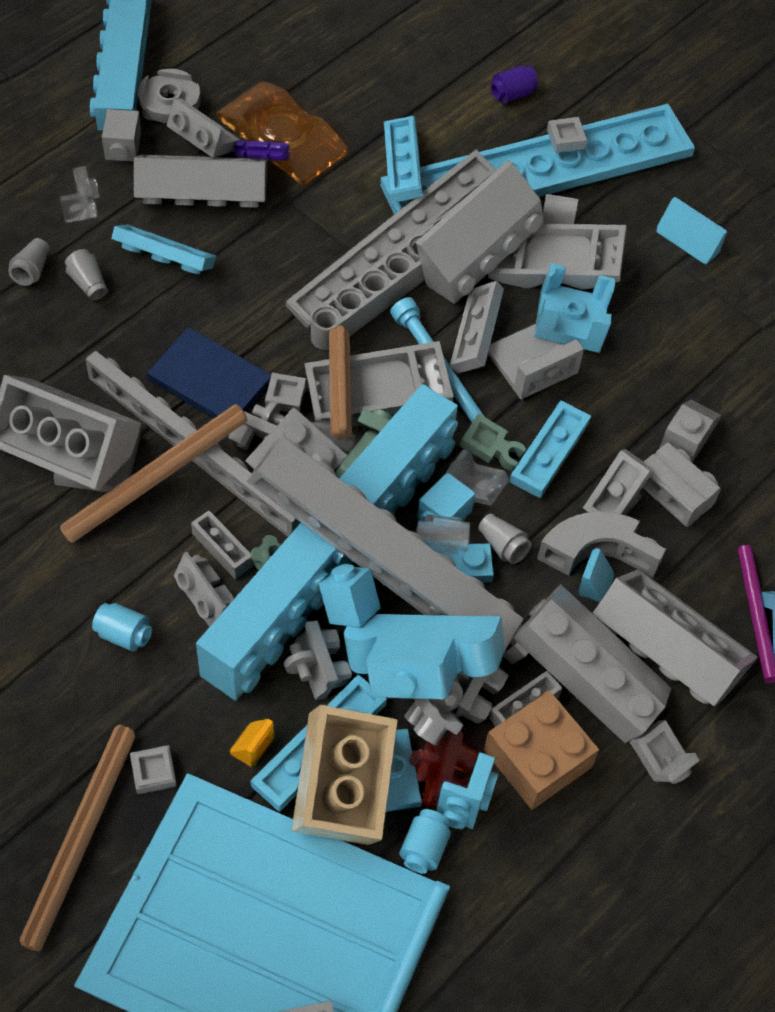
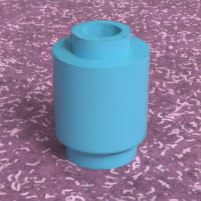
(122, 626)
(425, 841)

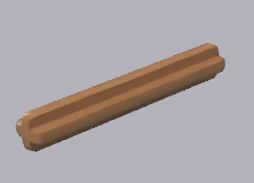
(340, 383)

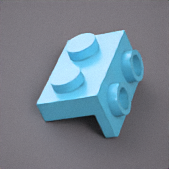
(463, 804)

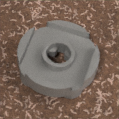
(169, 81)

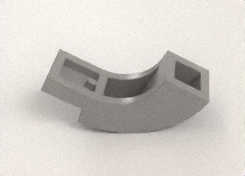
(611, 532)

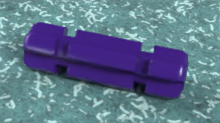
(262, 150)

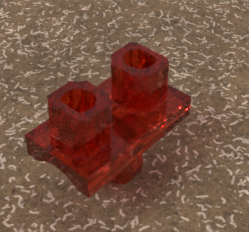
(438, 763)

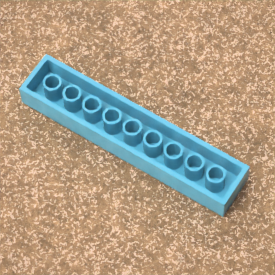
(287, 586)

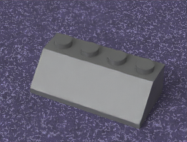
(200, 179)
(479, 233)
(63, 431)
(674, 636)
(594, 665)

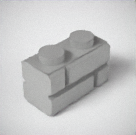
(680, 484)

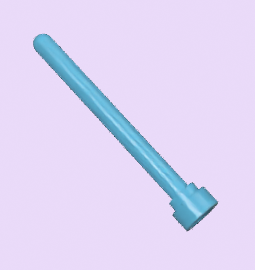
(407, 315)

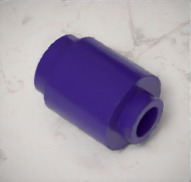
(514, 84)

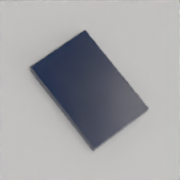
(208, 375)

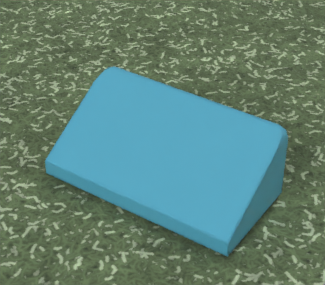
(691, 231)

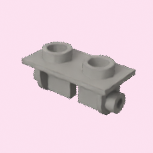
(196, 579)

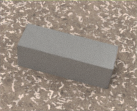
(222, 544)
(524, 697)

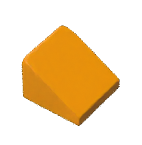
(253, 742)

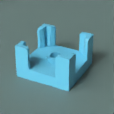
(573, 314)

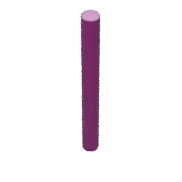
(757, 612)

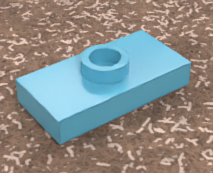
(403, 785)

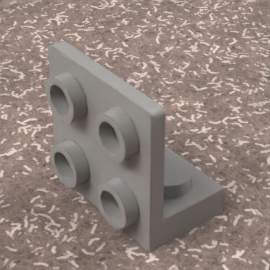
(533, 362)

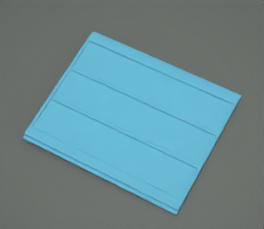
(258, 917)

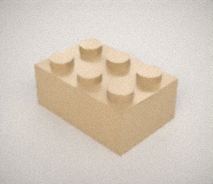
(345, 775)

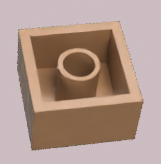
(540, 749)

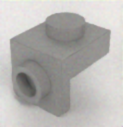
(663, 754)

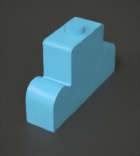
(423, 652)

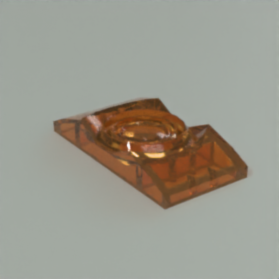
(273, 116)

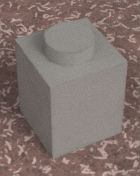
(121, 135)

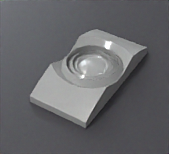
(581, 248)
(382, 379)

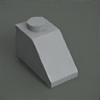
(691, 428)

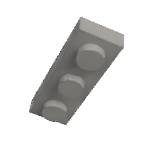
(477, 327)

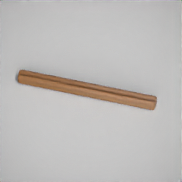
(153, 473)
(77, 839)

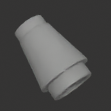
(29, 262)
(86, 273)
(506, 539)

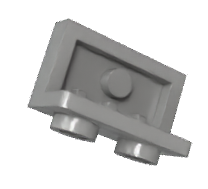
(200, 129)

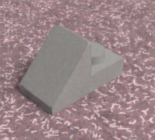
(620, 485)

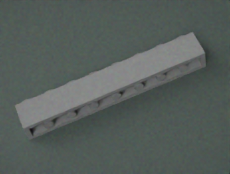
(373, 537)

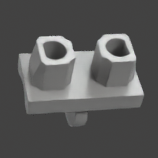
(255, 426)
(313, 661)
(473, 705)
(435, 716)

